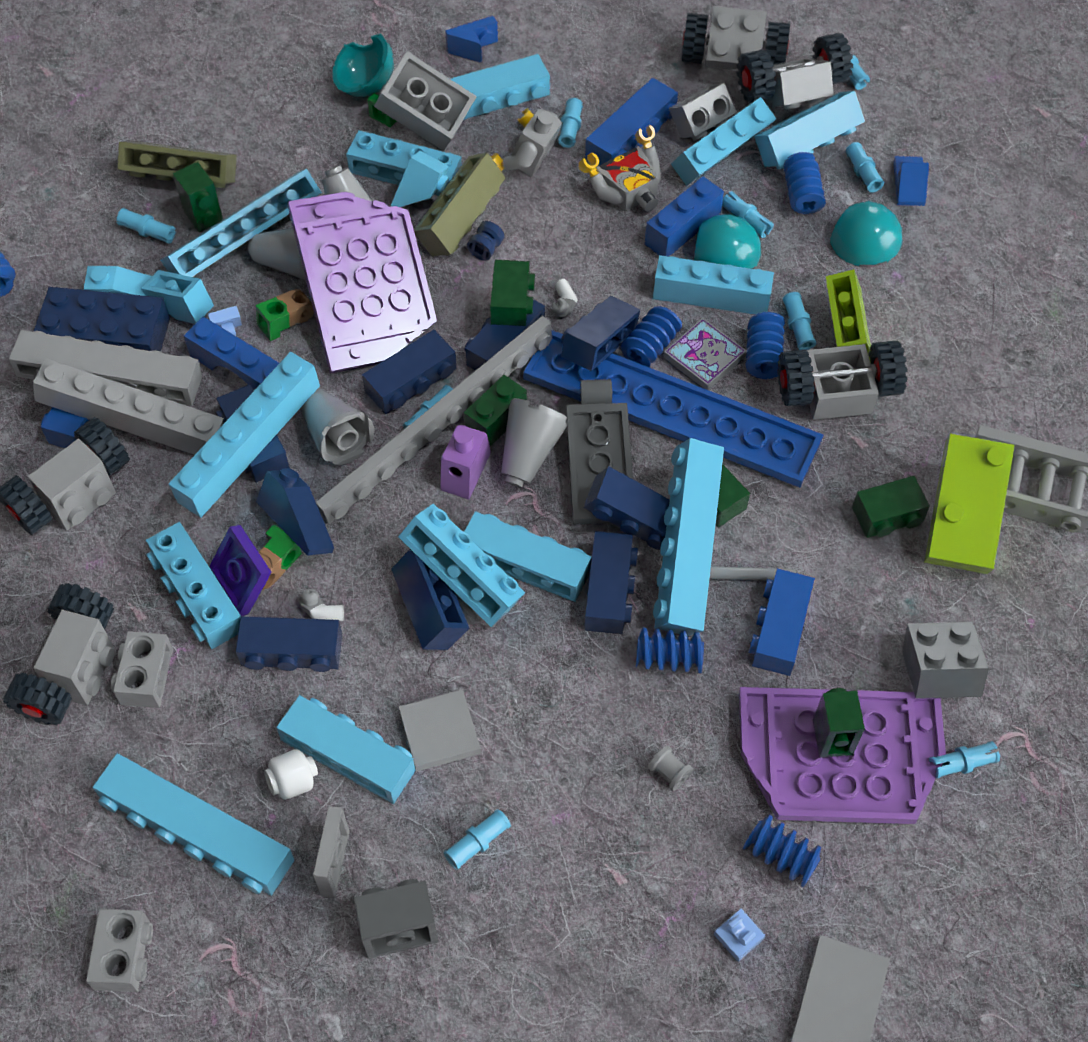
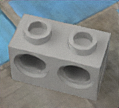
(701, 107)
(150, 669)
(110, 950)

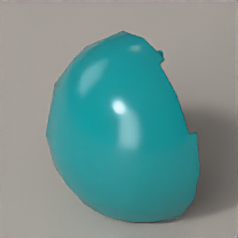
(363, 68)
(867, 234)
(728, 242)

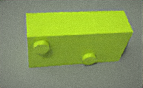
(969, 503)

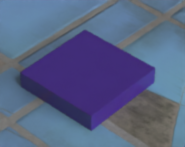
(240, 569)

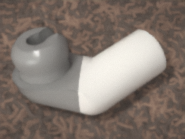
(567, 299)
(317, 609)

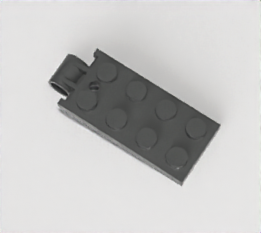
(594, 443)

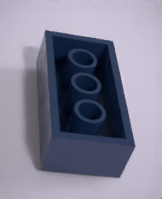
(105, 317)

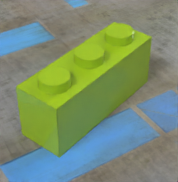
(847, 309)

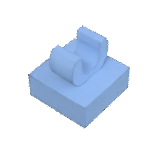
(227, 319)
(739, 935)

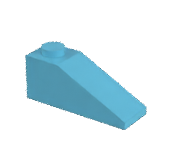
(115, 280)

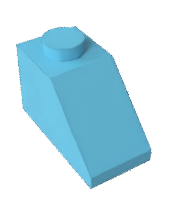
(421, 180)
(183, 295)

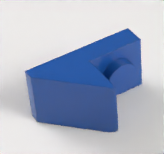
(469, 38)
(911, 180)

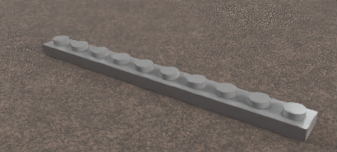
(433, 421)

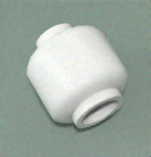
(290, 774)

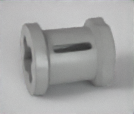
(670, 767)

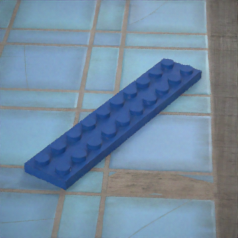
(687, 412)

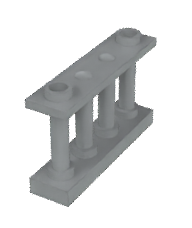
(1051, 460)

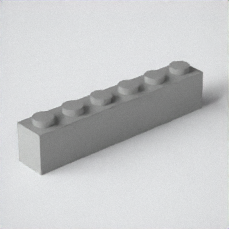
(150, 371)
(124, 407)

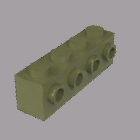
(166, 159)
(459, 205)

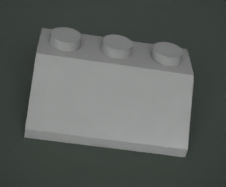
(425, 101)

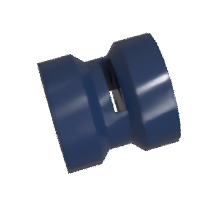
(484, 242)

